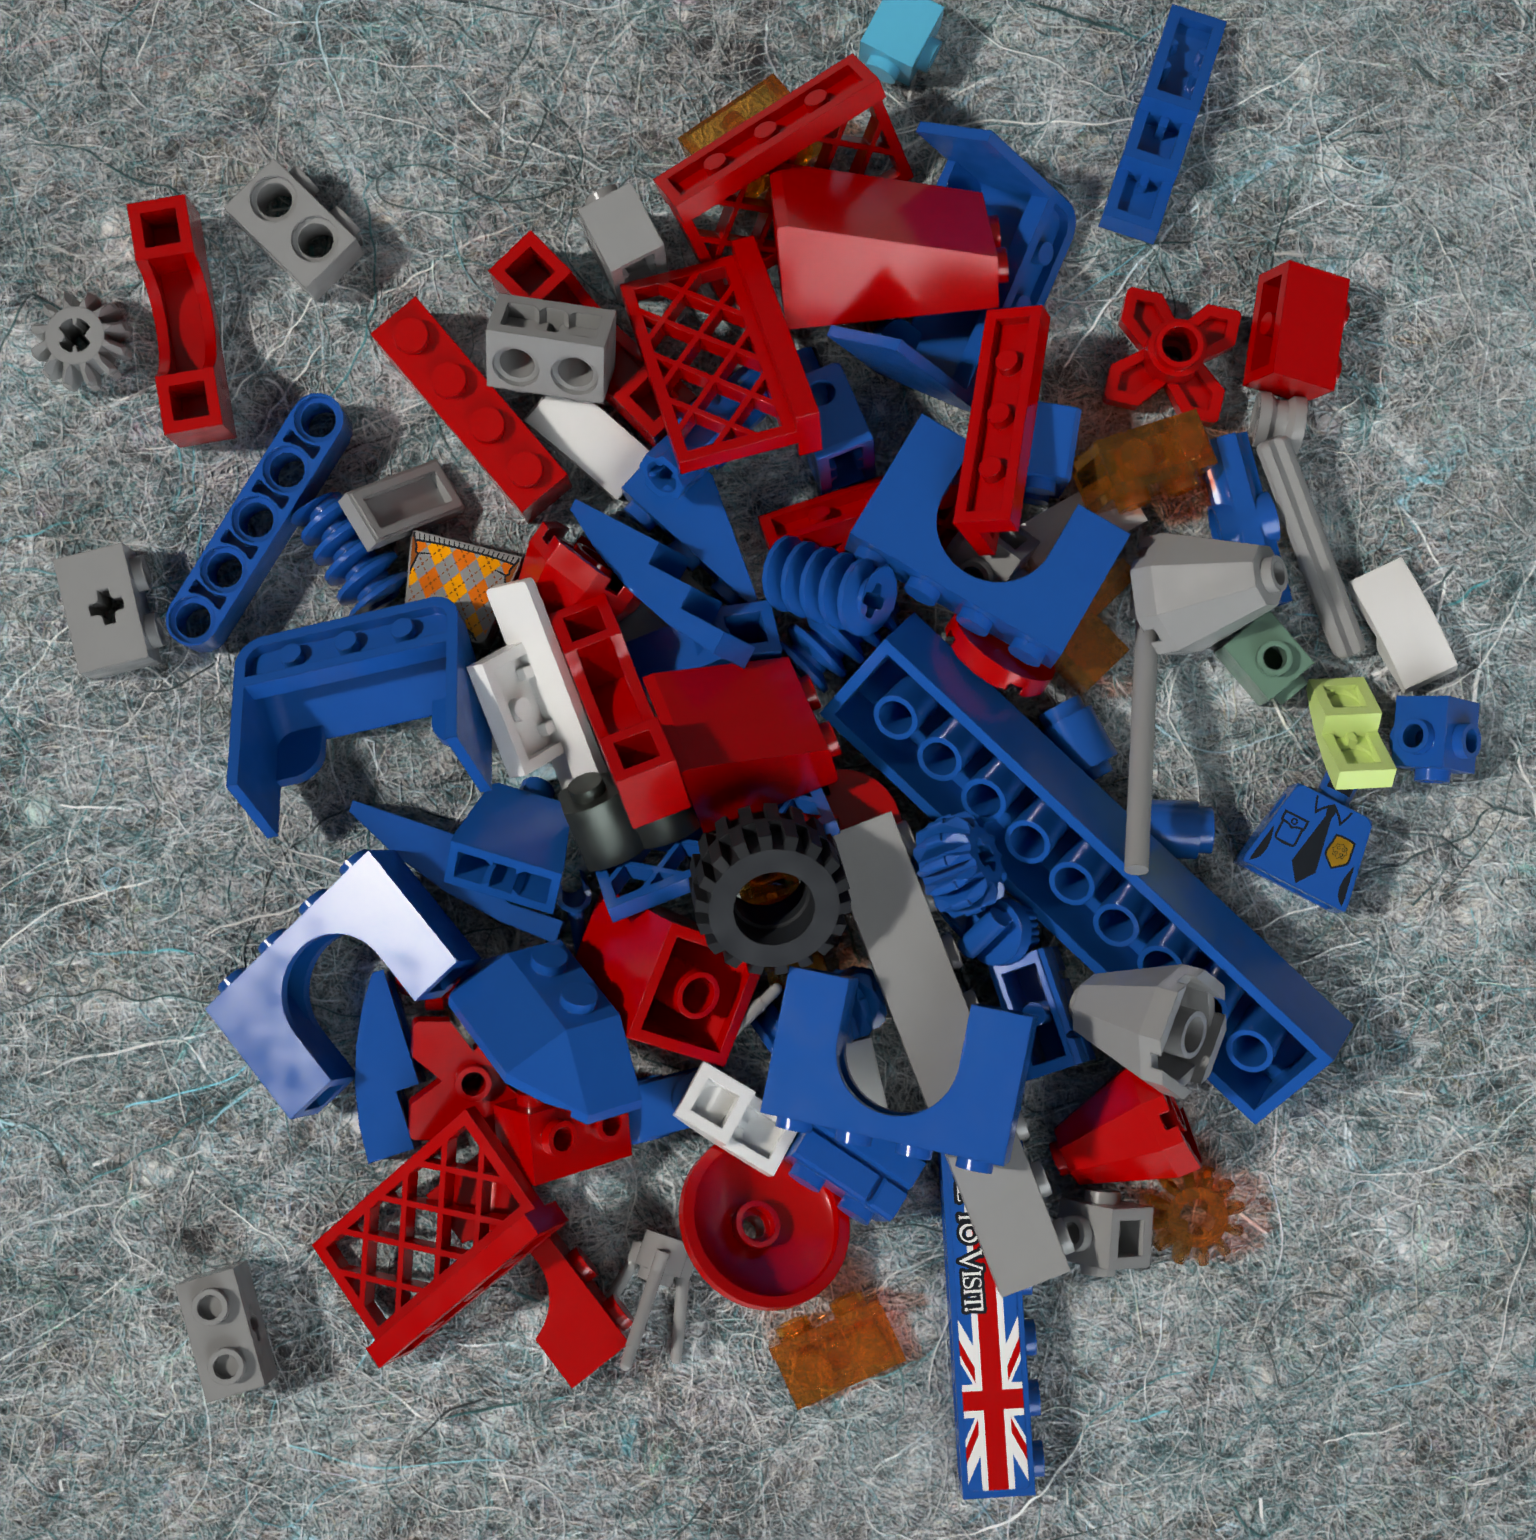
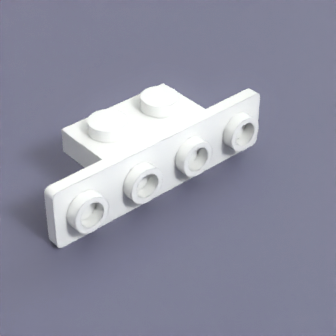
(531, 691)

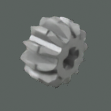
(63, 355)

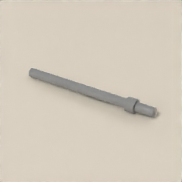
(1141, 749)

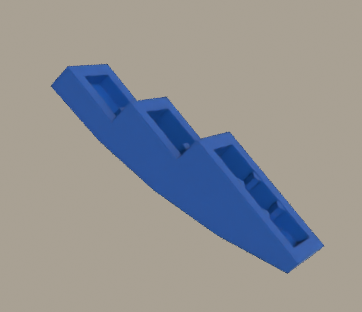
(1162, 124)
(654, 577)
(427, 852)

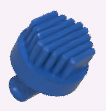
(1000, 933)

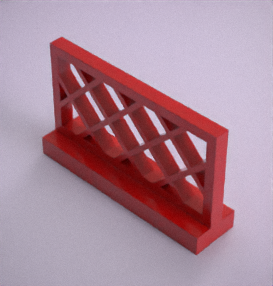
(772, 137)
(772, 356)
(474, 1269)

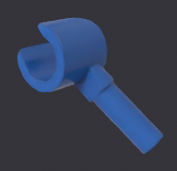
(575, 904)

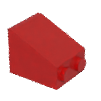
(743, 735)
(667, 981)

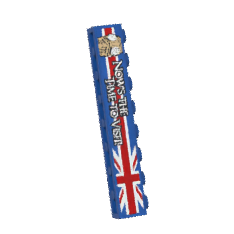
(987, 1364)

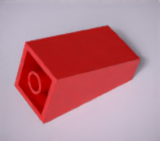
(880, 248)

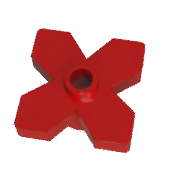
(1195, 341)
(450, 1057)

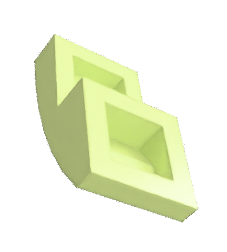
(1347, 733)

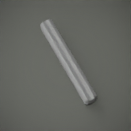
(1311, 546)

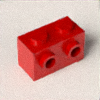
(1297, 331)
(553, 1144)

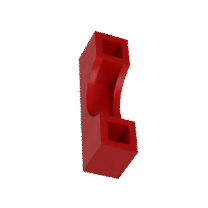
(538, 273)
(191, 359)
(472, 409)
(620, 712)
(581, 1323)

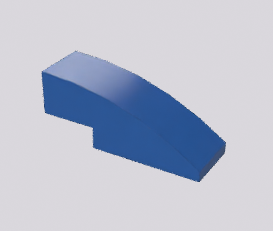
(384, 1070)

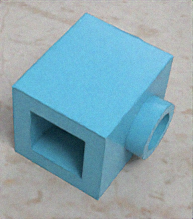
(902, 39)

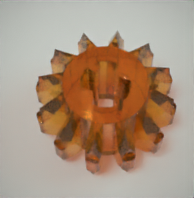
(1211, 1201)

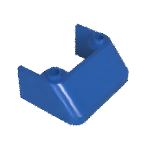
(1036, 227)
(346, 680)

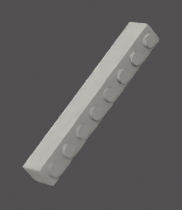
(931, 1020)

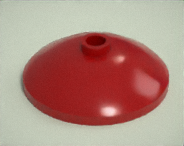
(796, 1241)

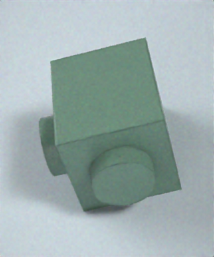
(1266, 660)

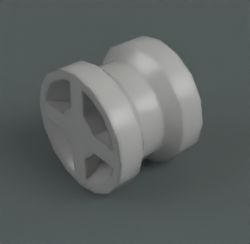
(1276, 418)

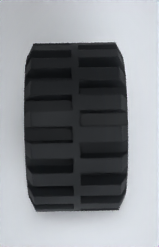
(778, 931)

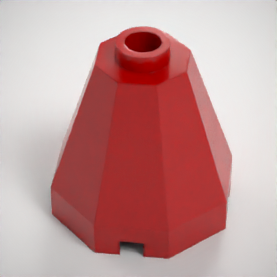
(572, 572)
(1125, 1135)

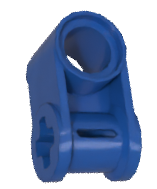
(659, 1101)

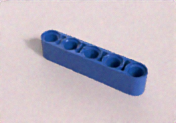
(259, 494)

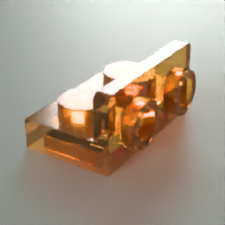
(835, 1348)

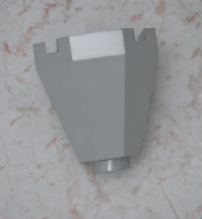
(1202, 589)
(1154, 1022)

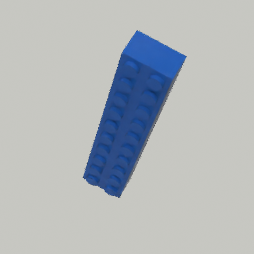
(1062, 841)

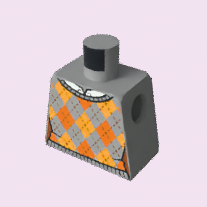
(462, 575)

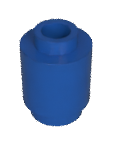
(1080, 736)
(1183, 827)

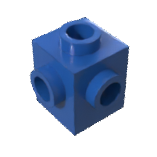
(1435, 737)

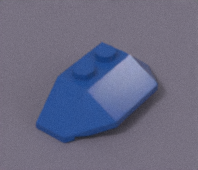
(549, 1031)

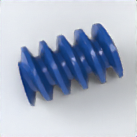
(360, 572)
(828, 586)
(825, 647)

